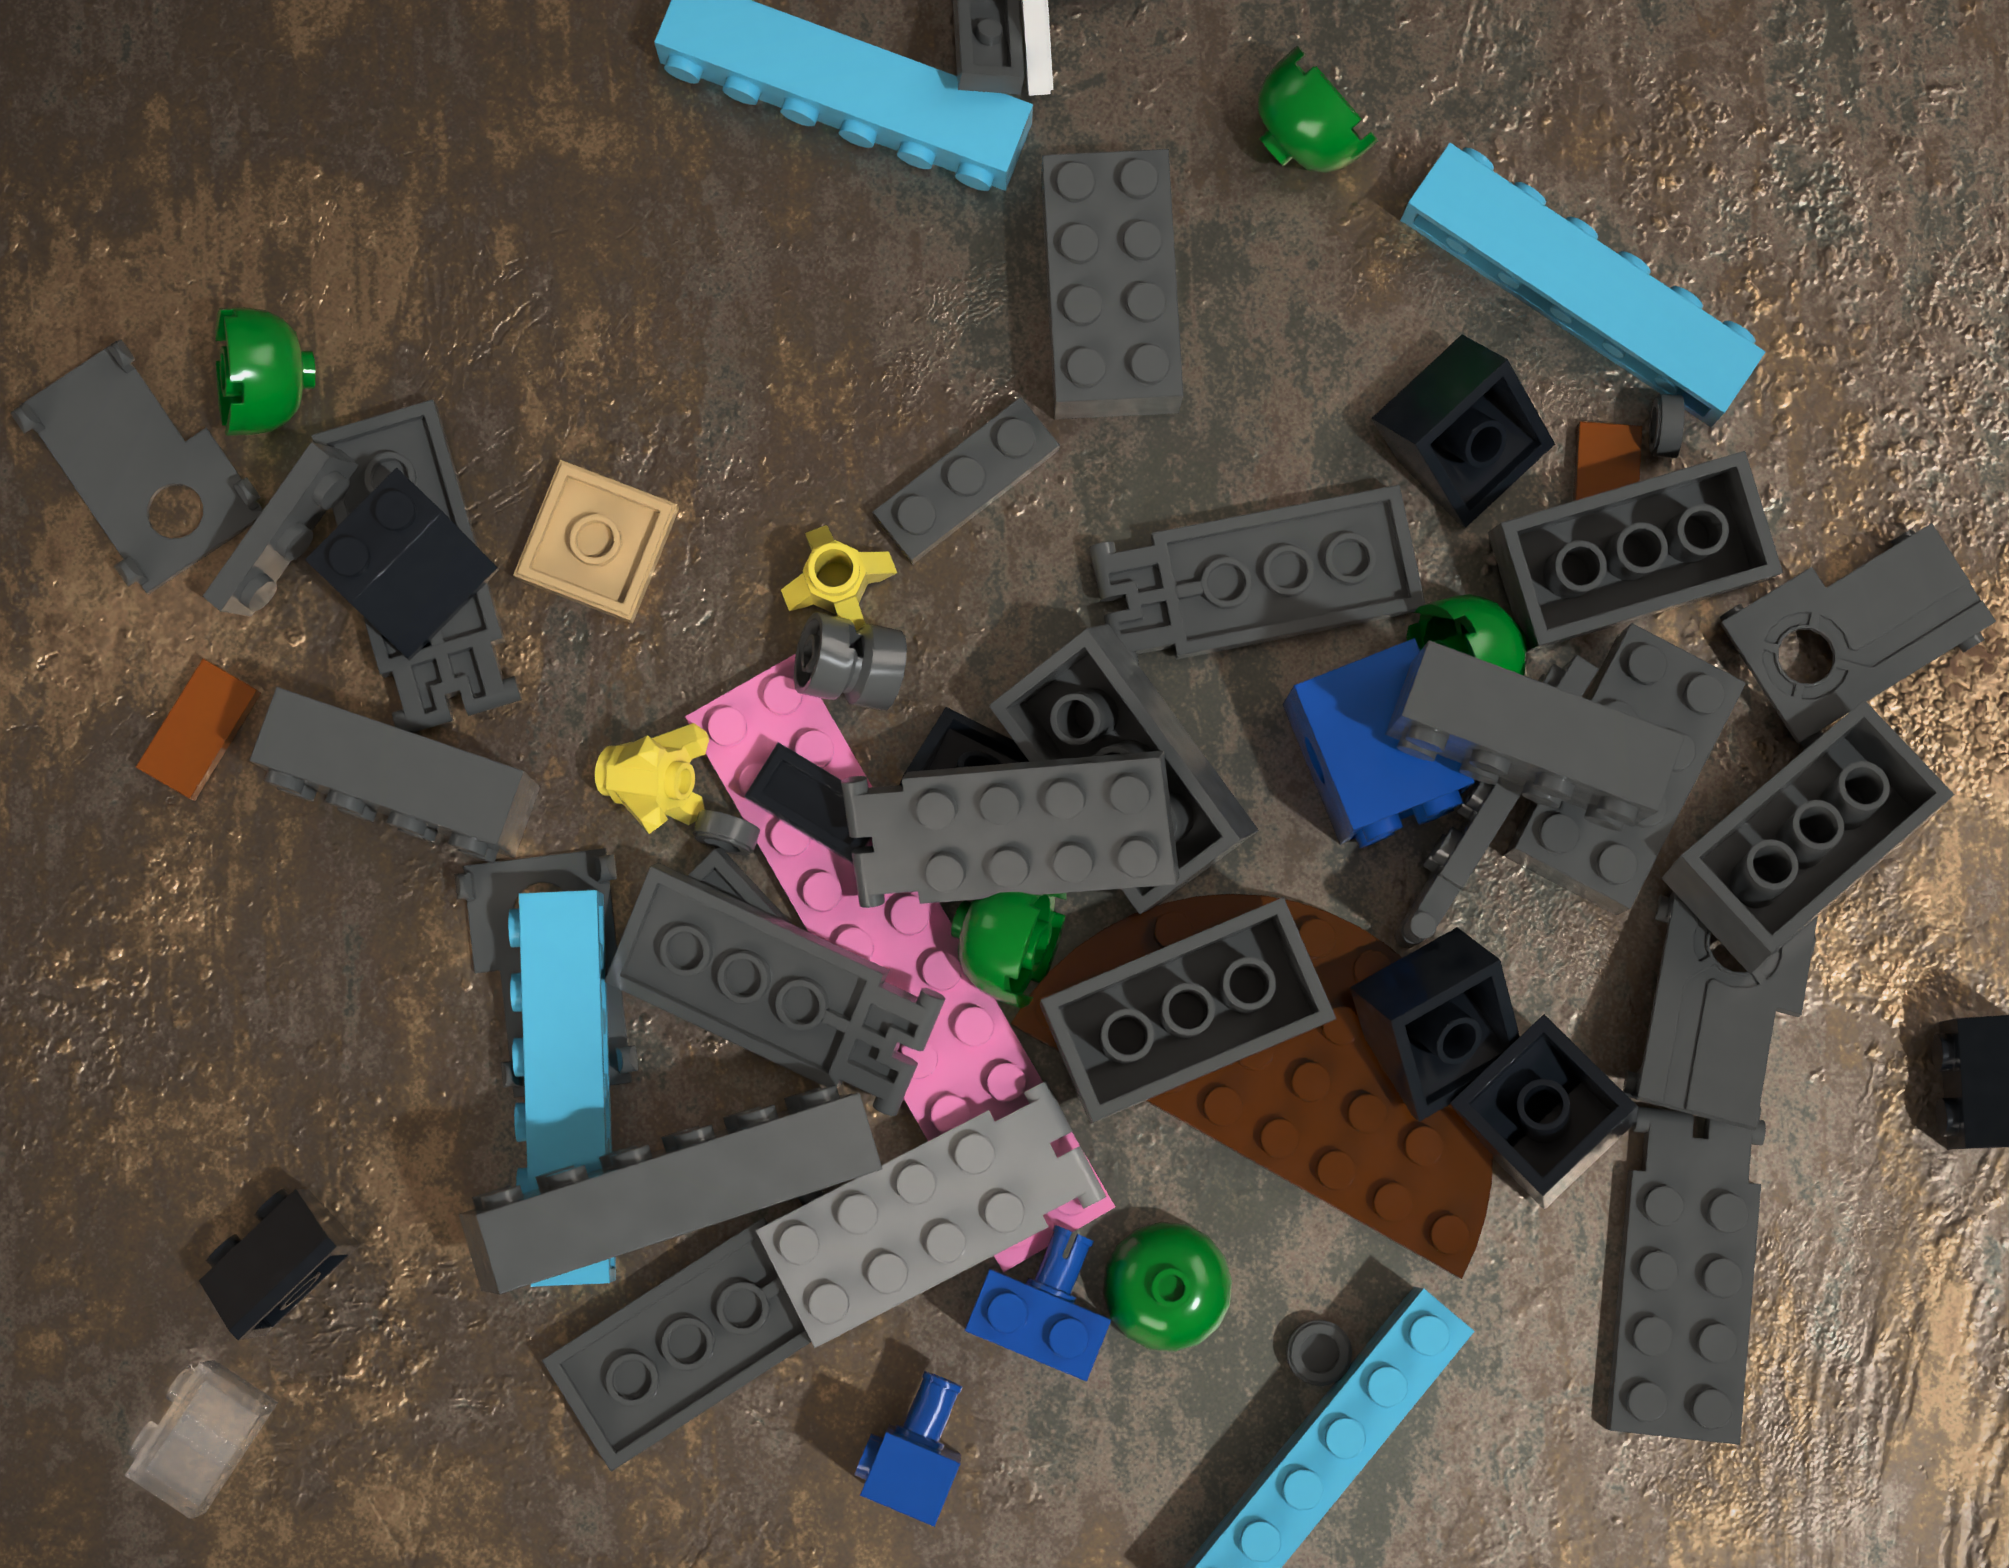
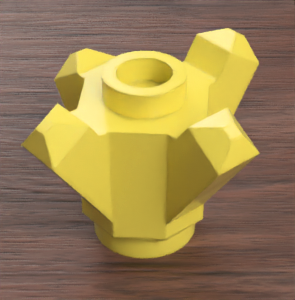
(836, 576)
(654, 776)

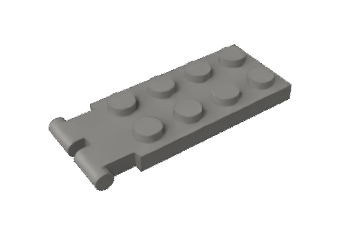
(926, 1216)

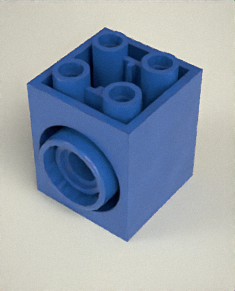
(1353, 763)

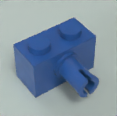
(1042, 1315)
(910, 1464)

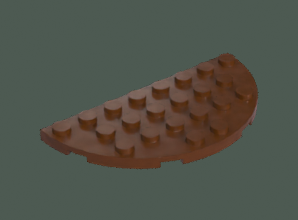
(1318, 1102)

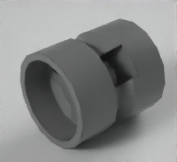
(859, 663)

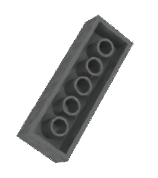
(669, 1192)

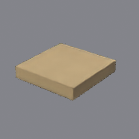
(596, 541)

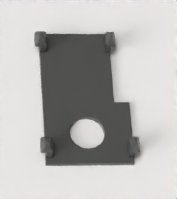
(125, 451)
(1878, 624)
(494, 891)
(1714, 1024)

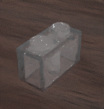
(199, 1437)

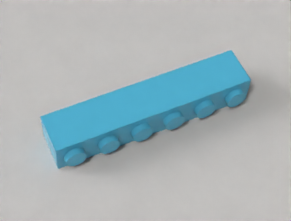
(846, 86)
(1582, 283)
(562, 1043)
(1337, 1437)

